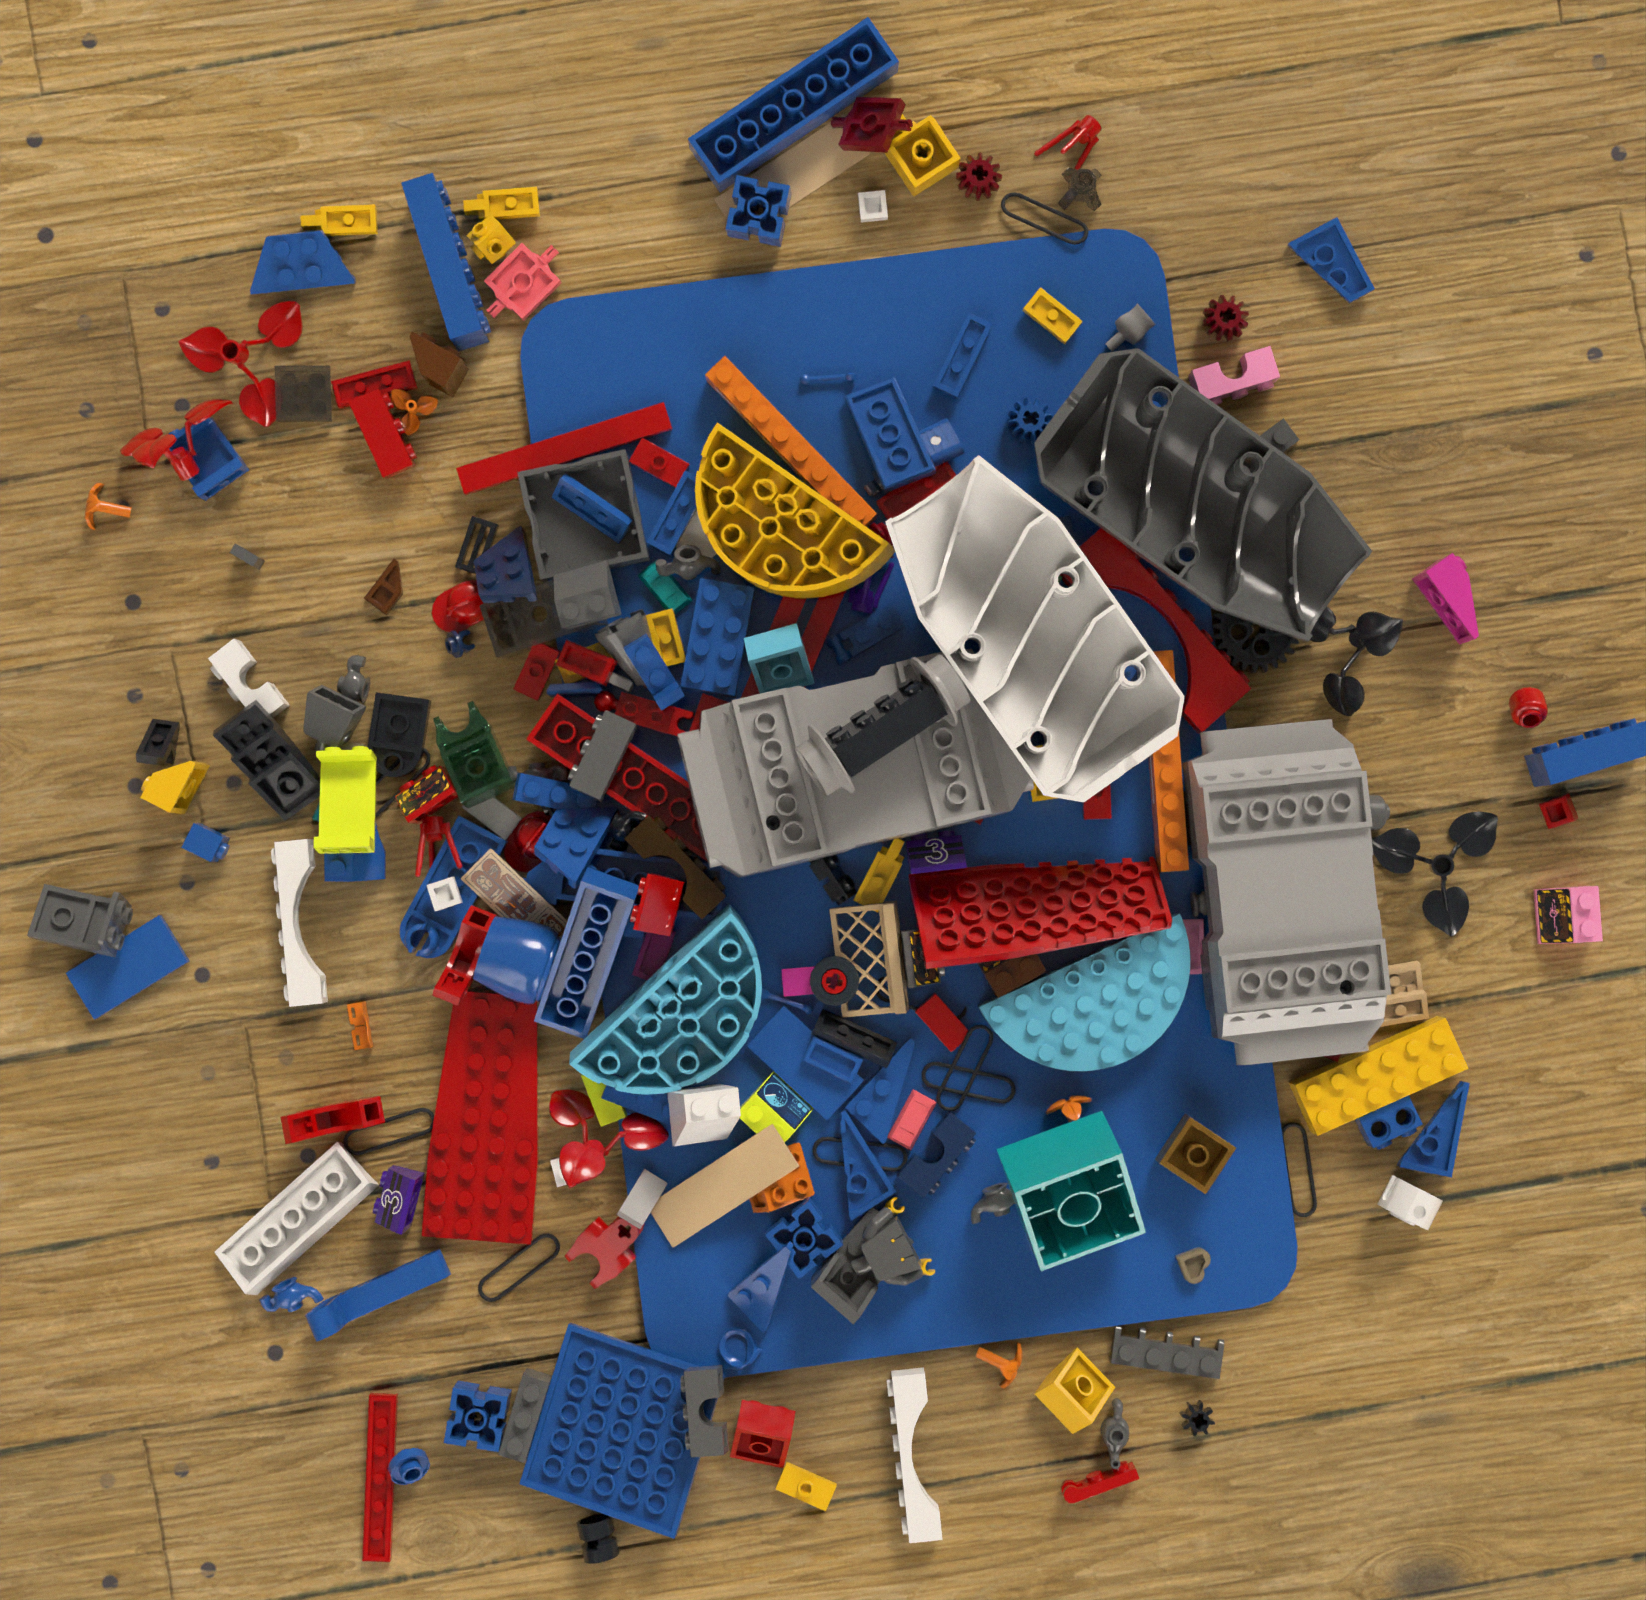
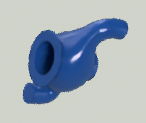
(289, 1296)

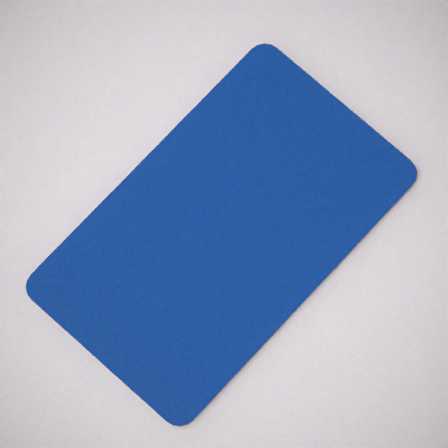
(886, 321)

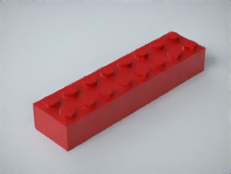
(639, 781)

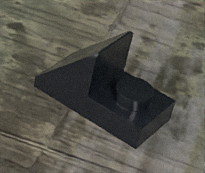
(159, 743)

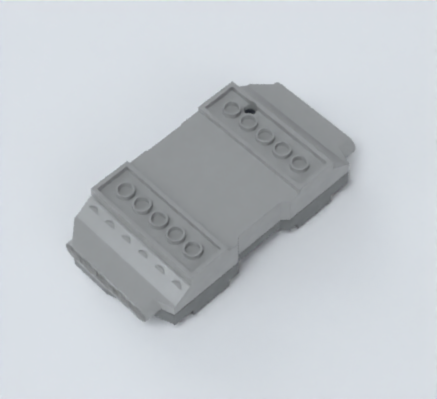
(767, 813)
(1288, 891)

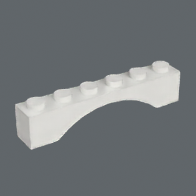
(304, 979)
(922, 1512)

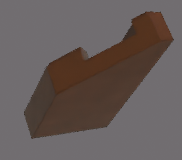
(387, 589)

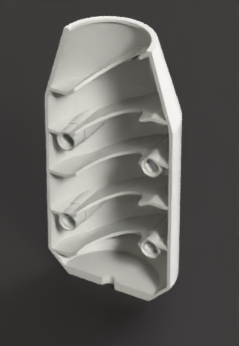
(1050, 656)

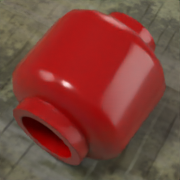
(1528, 707)

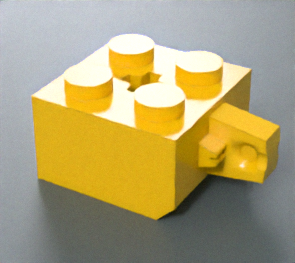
(928, 139)

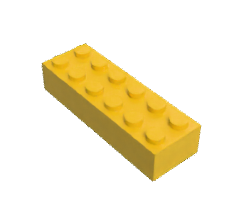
(1378, 1076)

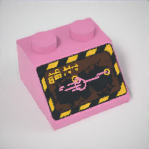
(1568, 915)

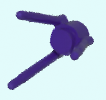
(863, 600)

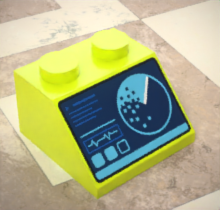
(775, 1104)

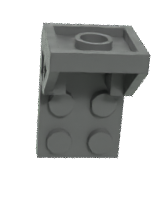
(838, 1281)

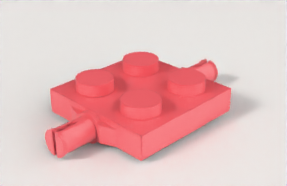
(522, 281)

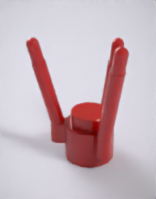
(1084, 132)
(432, 831)

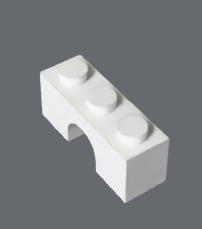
(232, 665)

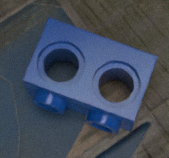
(1390, 1127)

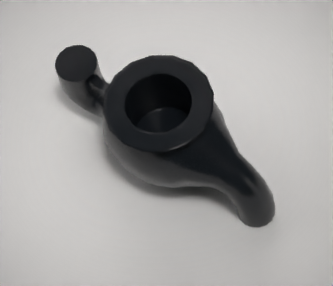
(622, 826)

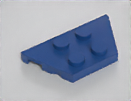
(298, 263)
(573, 840)

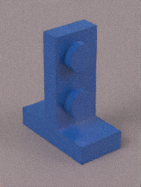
(654, 671)

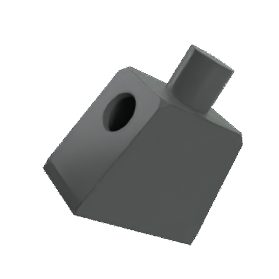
(330, 717)

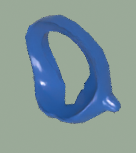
(752, 1350)

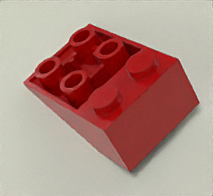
(657, 905)

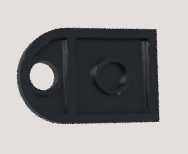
(400, 731)

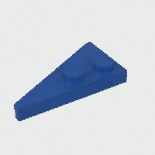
(878, 1098)
(1437, 1143)
(863, 1174)
(759, 1290)

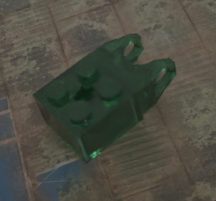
(467, 751)

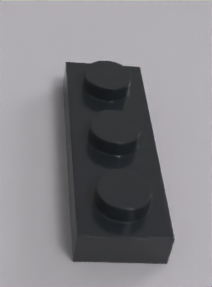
(854, 1038)

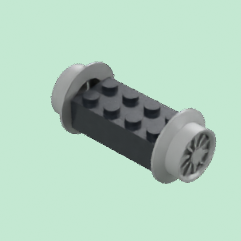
(884, 727)

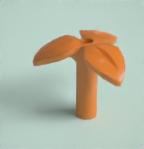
(403, 401)
(94, 504)
(1070, 1108)
(1007, 1367)

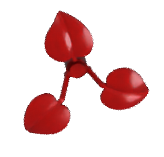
(210, 349)
(148, 447)
(586, 1159)

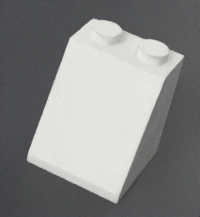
(703, 1113)

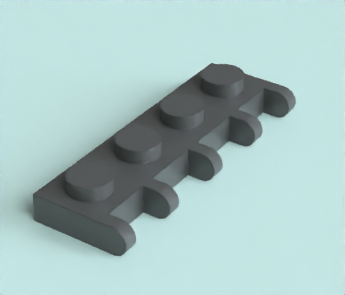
(1166, 1354)

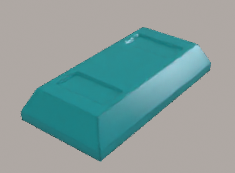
(665, 589)

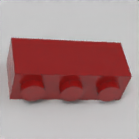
(383, 433)

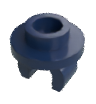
(874, 486)
(455, 645)

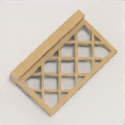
(892, 952)

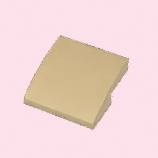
(1407, 995)

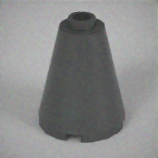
(621, 633)

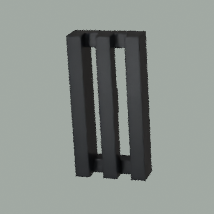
(467, 540)

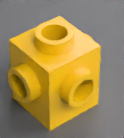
(490, 239)

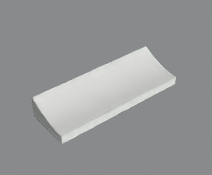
(295, 1219)

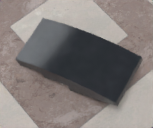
(269, 760)

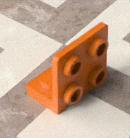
(788, 1189)

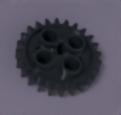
(1275, 642)

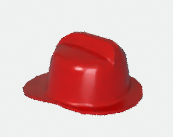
(458, 607)
(521, 842)

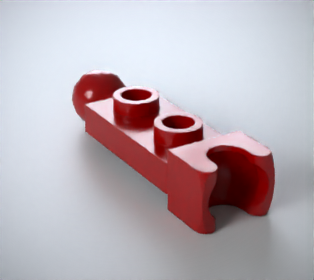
(643, 712)

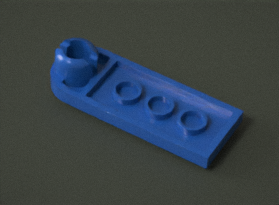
(445, 924)

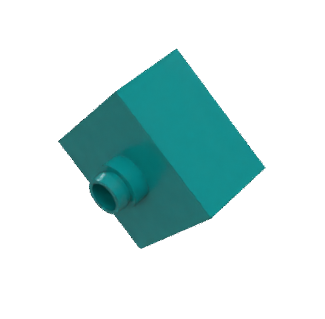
(1072, 1190)

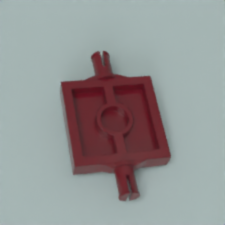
(871, 124)

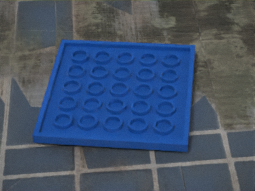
(615, 1432)

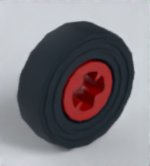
(841, 993)

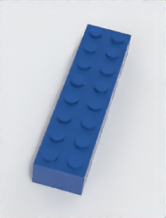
(793, 104)

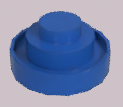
(408, 1466)

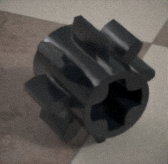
(1201, 1424)

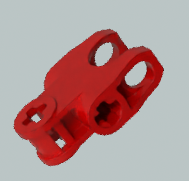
(608, 1245)

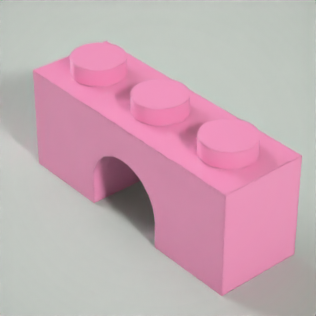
(1258, 372)

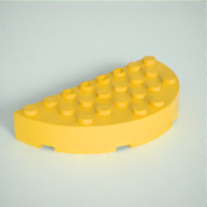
(777, 526)

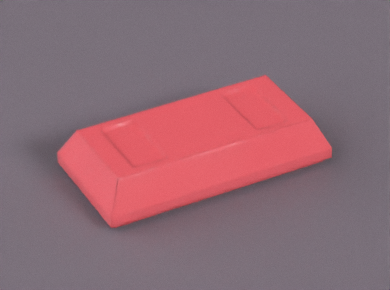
(911, 1119)

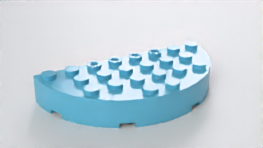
(1098, 1005)
(682, 1018)

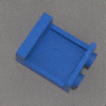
(215, 458)

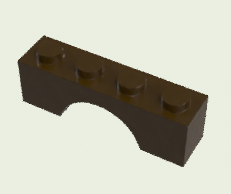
(701, 892)

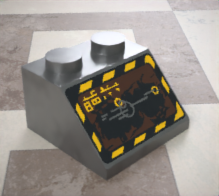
(914, 963)

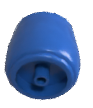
(517, 958)

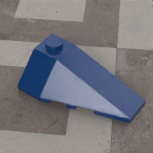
(356, 866)

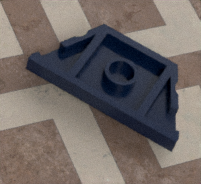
(506, 570)

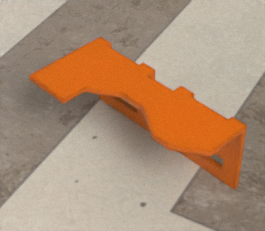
(361, 1017)

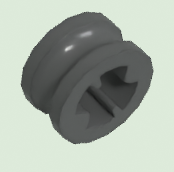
(1198, 903)

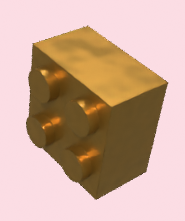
(1195, 1154)

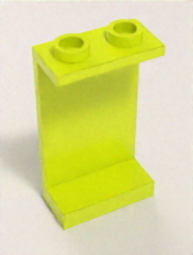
(347, 801)

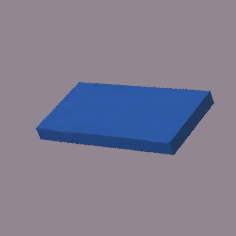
(890, 434)
(144, 959)
(783, 1046)

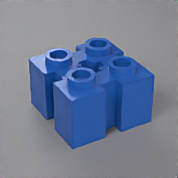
(748, 198)
(805, 1219)
(465, 1426)

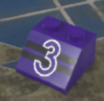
(935, 853)
(398, 1199)

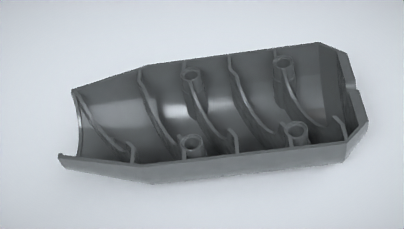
(1177, 489)

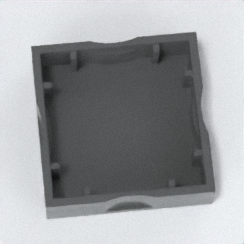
(566, 540)

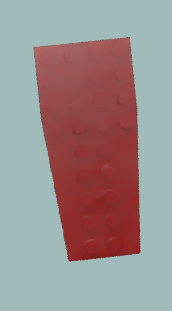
(1033, 910)
(485, 1125)

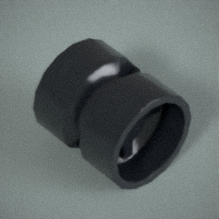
(597, 1538)

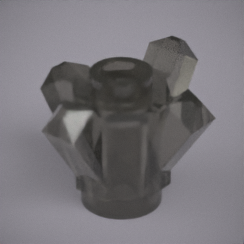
(1081, 188)

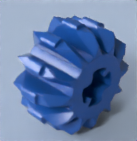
(1029, 410)

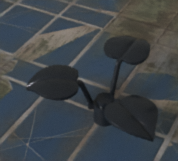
(1376, 633)
(1398, 848)

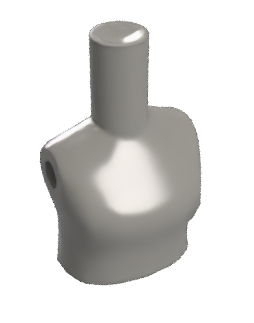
(1131, 327)

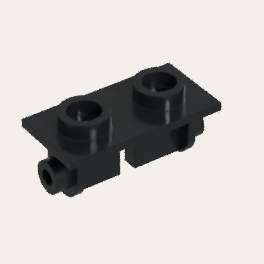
(841, 885)

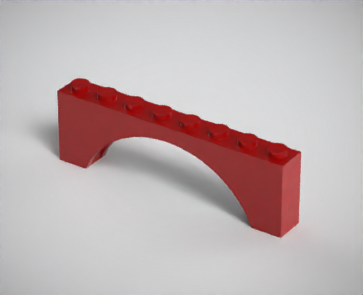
(1211, 680)

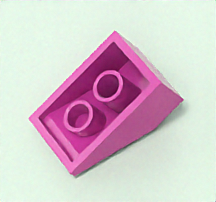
(1450, 595)

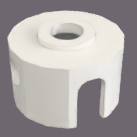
(1409, 1203)

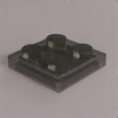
(303, 393)

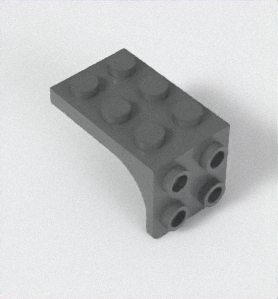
(81, 920)

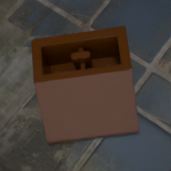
(438, 366)

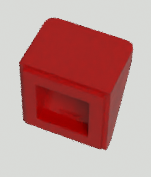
(1558, 811)

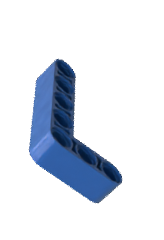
(375, 1293)

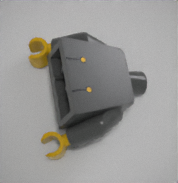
(889, 1250)

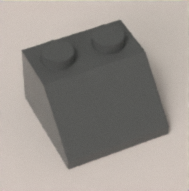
(585, 595)

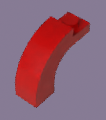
(461, 966)
(332, 1119)

